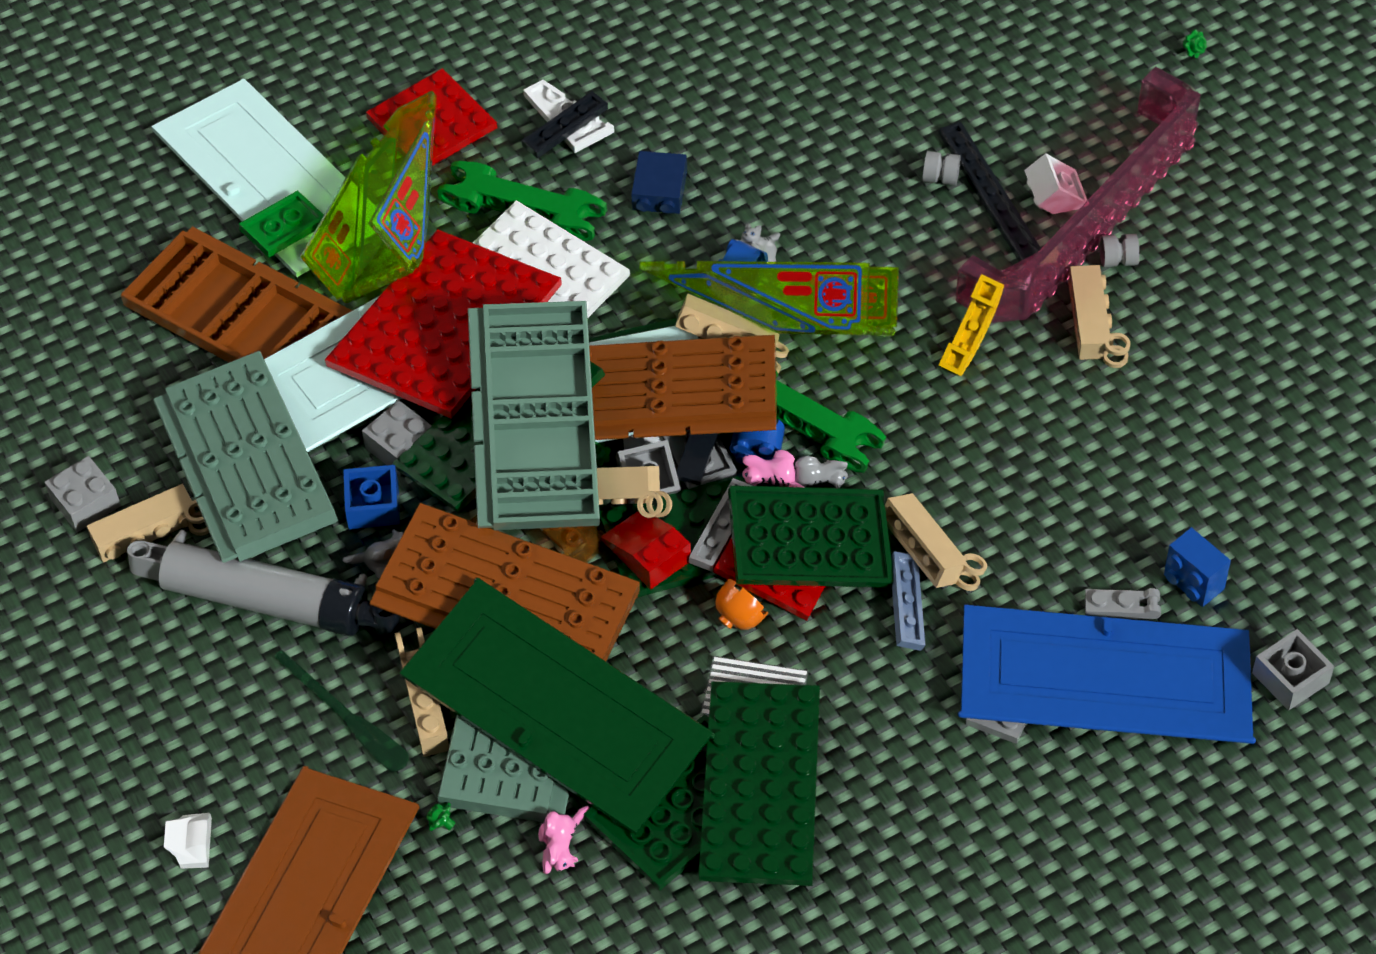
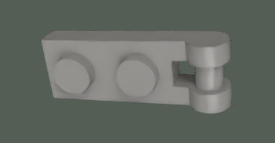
(1122, 603)

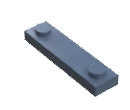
(907, 602)

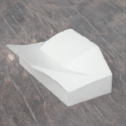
(189, 839)

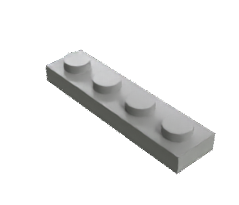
(715, 535)

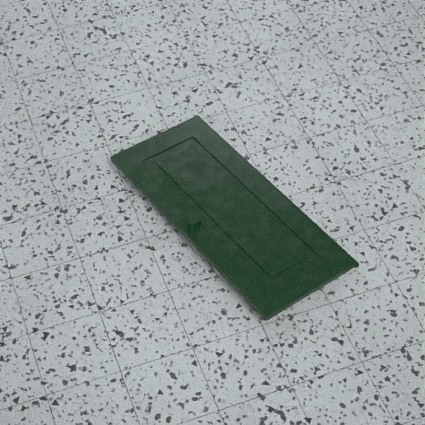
(557, 705)

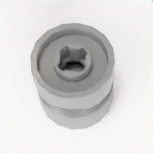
(941, 168)
(1119, 250)

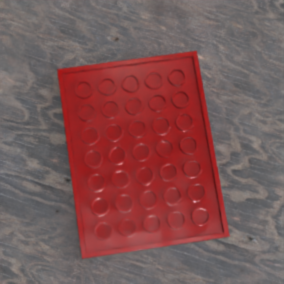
(418, 328)

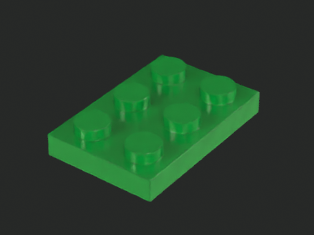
(282, 223)

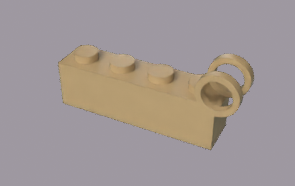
(1091, 316)
(716, 322)
(636, 483)
(145, 522)
(929, 544)
(425, 709)

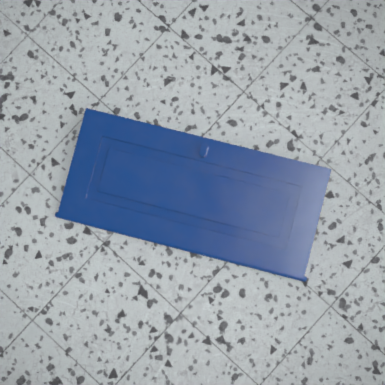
(1106, 674)

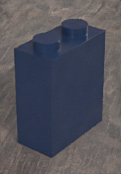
(659, 182)

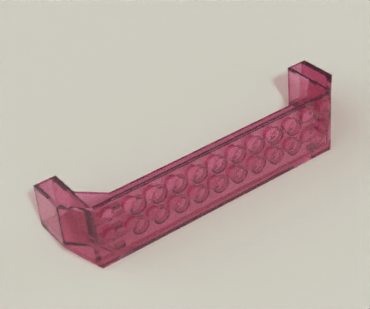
(1032, 280)

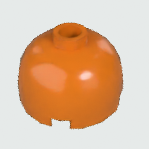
(738, 607)

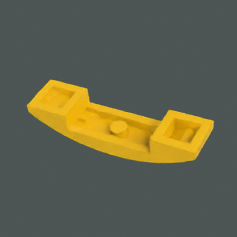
(973, 326)

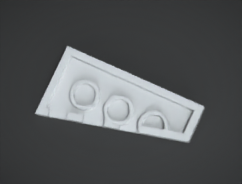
(551, 102)

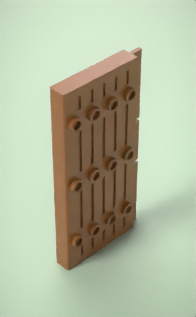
(224, 301)
(684, 386)
(446, 553)

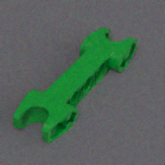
(484, 189)
(836, 433)

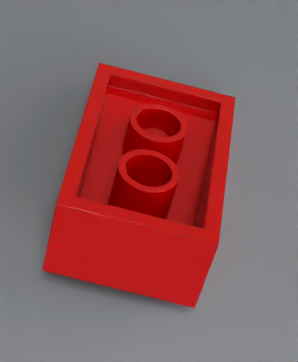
(649, 548)

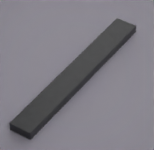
(990, 191)

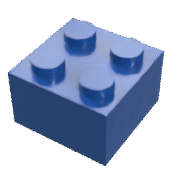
(371, 497)
(1196, 567)

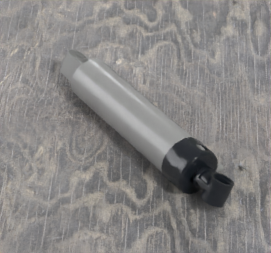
(261, 587)

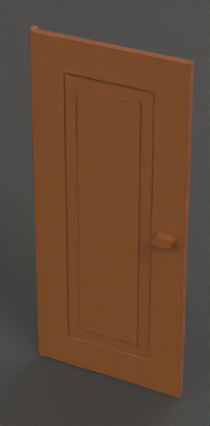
(313, 869)

